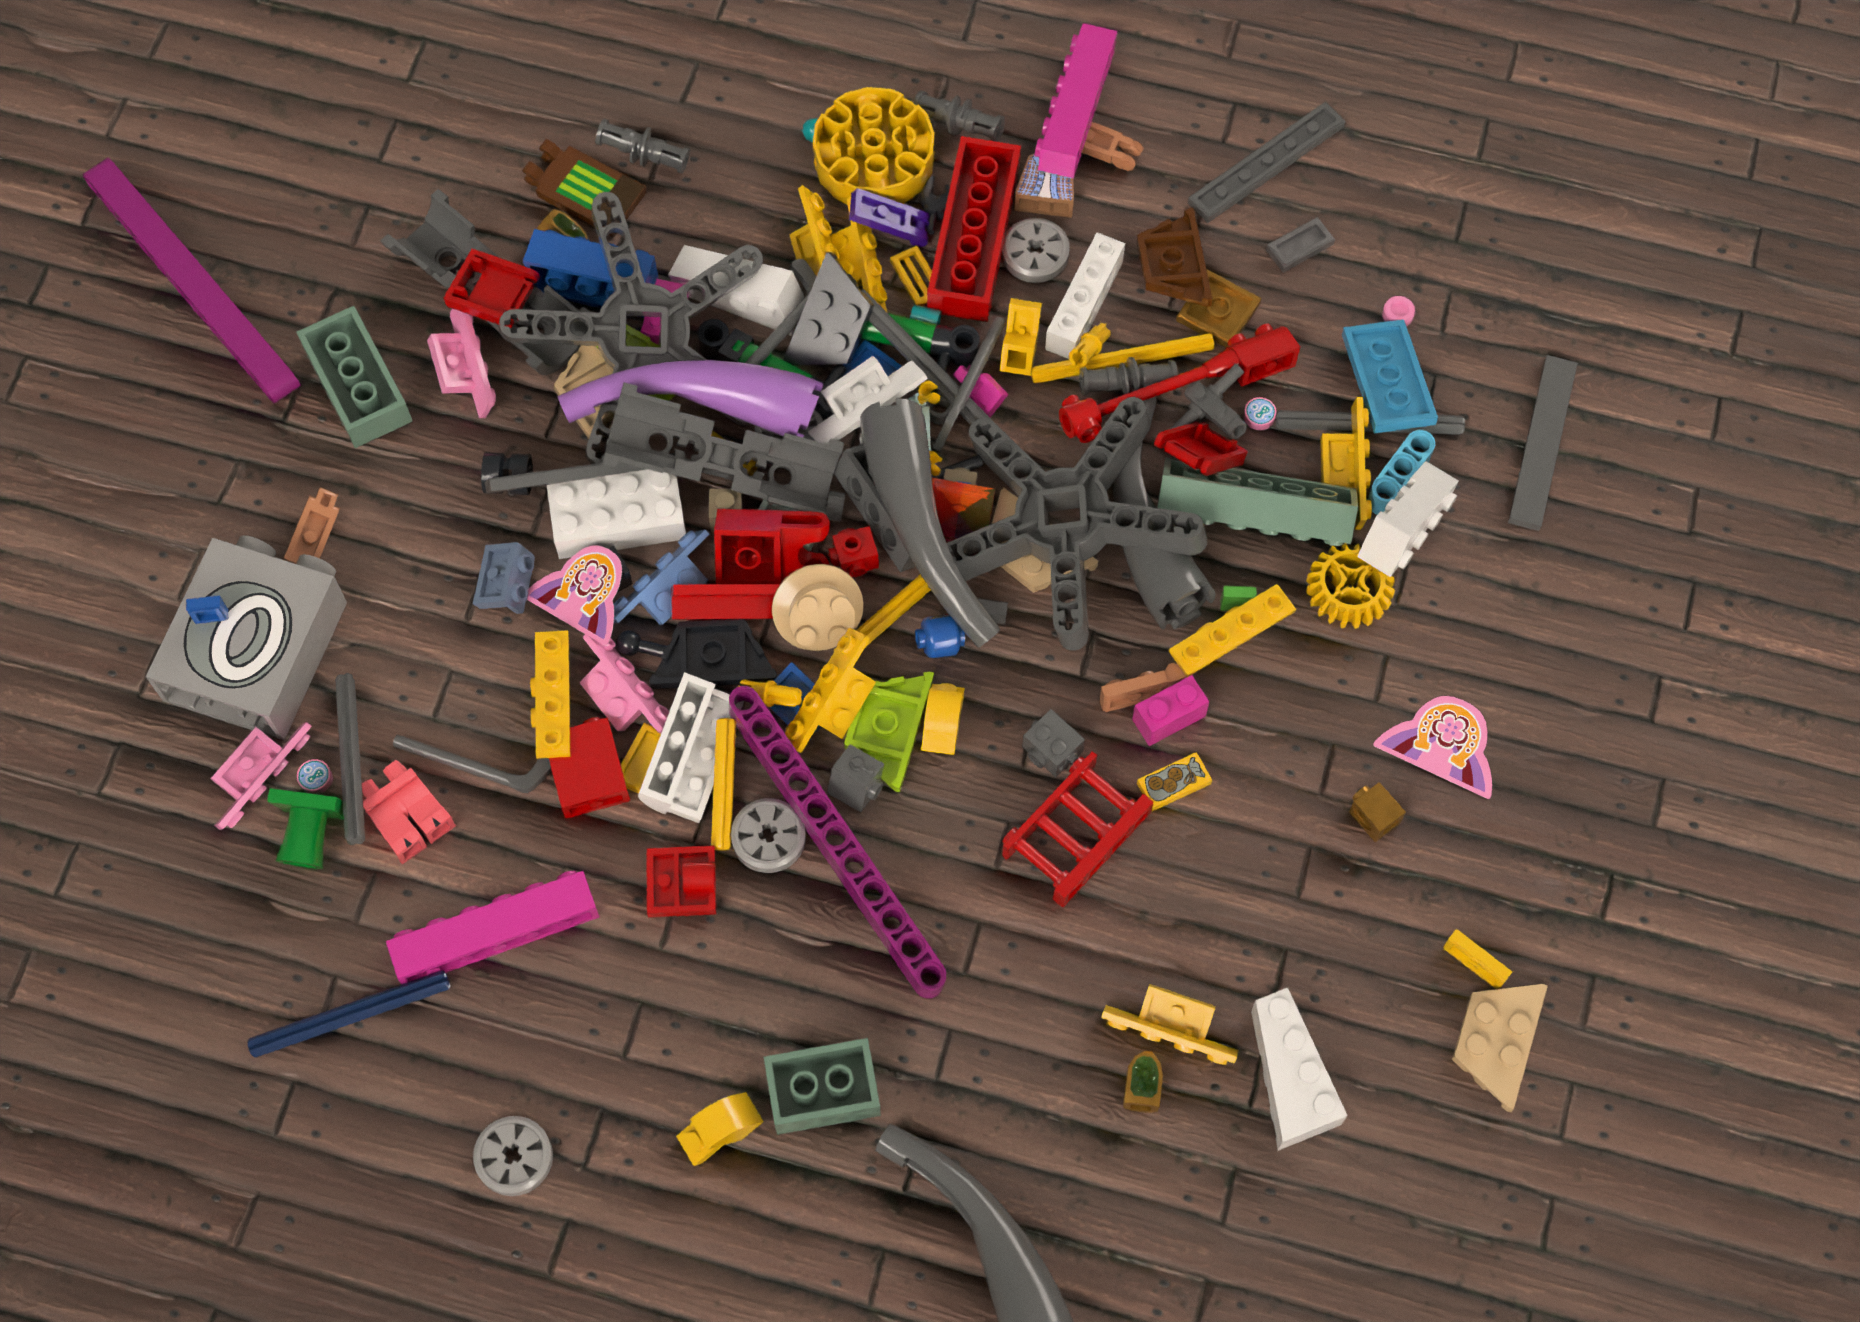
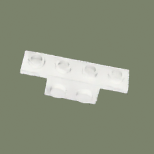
(860, 389)

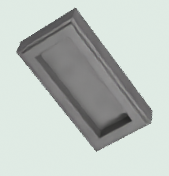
(1300, 244)

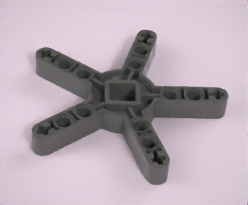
(633, 298)
(1071, 543)

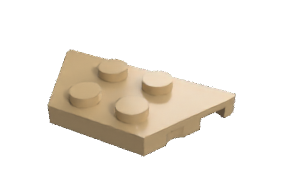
(583, 368)
(1028, 569)
(1498, 1038)

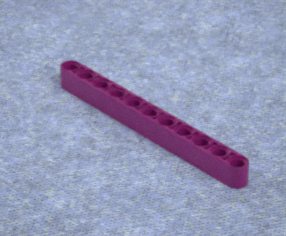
(191, 281)
(837, 856)

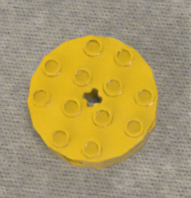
(874, 144)

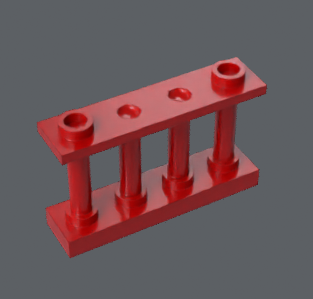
(1088, 859)

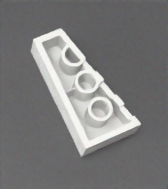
(762, 299)
(1408, 518)
(1295, 1076)

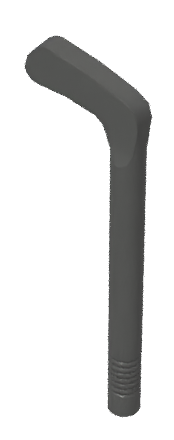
(807, 278)
(970, 380)
(521, 783)

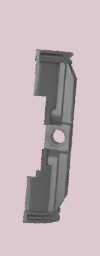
(451, 234)
(643, 416)

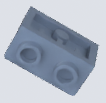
(504, 577)

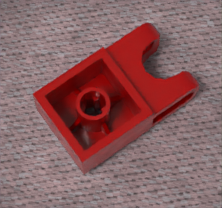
(765, 544)

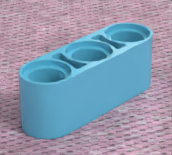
(1406, 460)

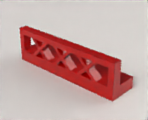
(722, 601)

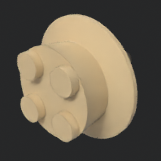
(817, 606)

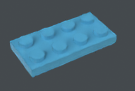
(1389, 376)

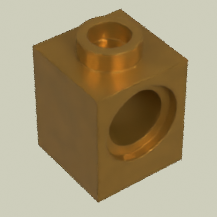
(1376, 811)

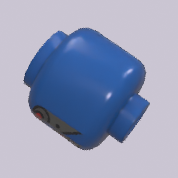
(939, 636)

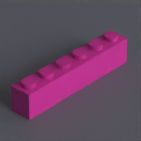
(1077, 100)
(493, 927)

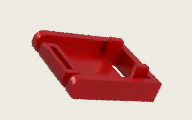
(499, 288)
(1201, 448)

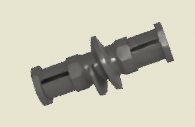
(961, 117)
(642, 146)
(1125, 376)

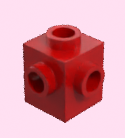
(854, 551)

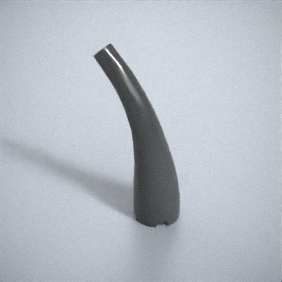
(901, 471)
(1166, 580)
(1012, 1266)

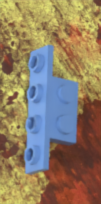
(655, 590)

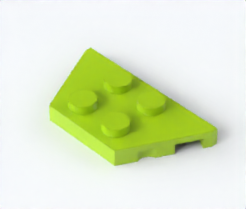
(890, 723)

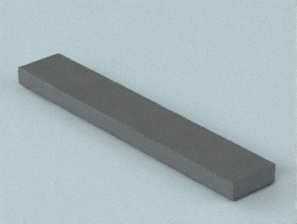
(1266, 162)
(1542, 443)
(556, 476)

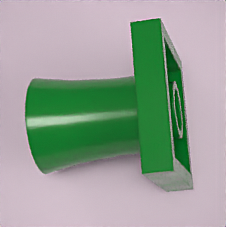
(305, 827)

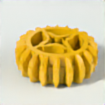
(1338, 567)

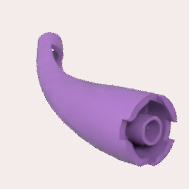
(750, 392)

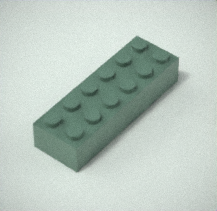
(1261, 502)

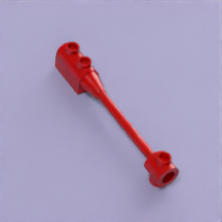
(1257, 356)

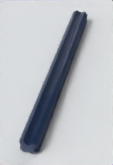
(348, 1014)

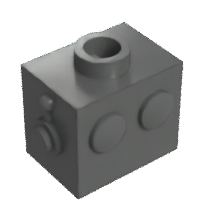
(1052, 743)
(856, 778)

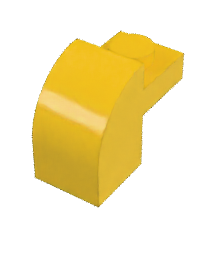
(1020, 337)
(942, 718)
(719, 1125)

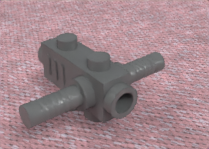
(1209, 404)

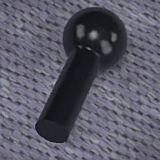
(630, 643)

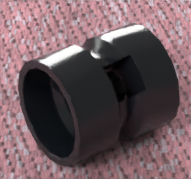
(498, 465)

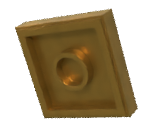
(1229, 311)

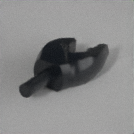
(933, 204)

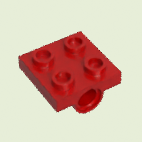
(681, 881)

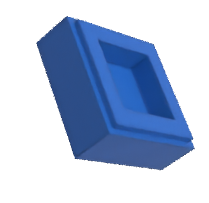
(207, 609)

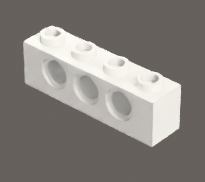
(1085, 294)

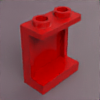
(592, 773)

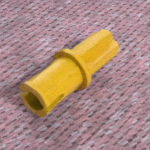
(1089, 345)
(775, 694)

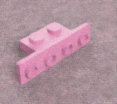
(460, 362)
(619, 690)
(250, 766)

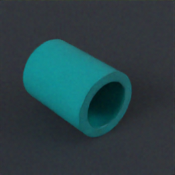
(926, 314)

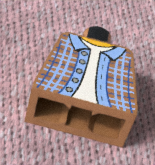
(1044, 191)

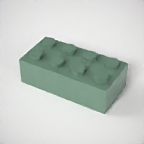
(354, 376)

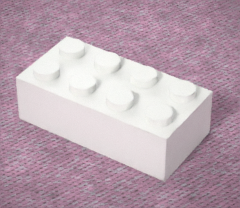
(616, 511)

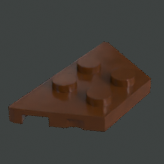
(1175, 260)

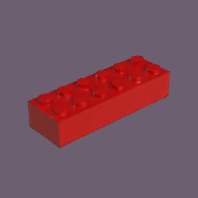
(974, 228)

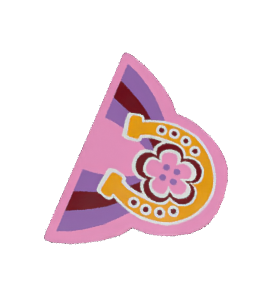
(582, 592)
(1444, 740)

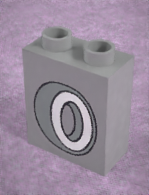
(268, 649)

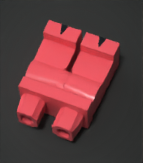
(399, 800)

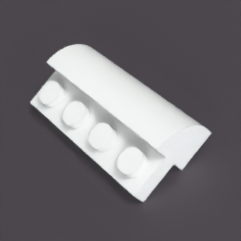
(684, 757)

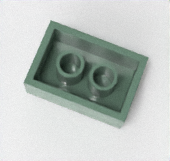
(822, 1086)

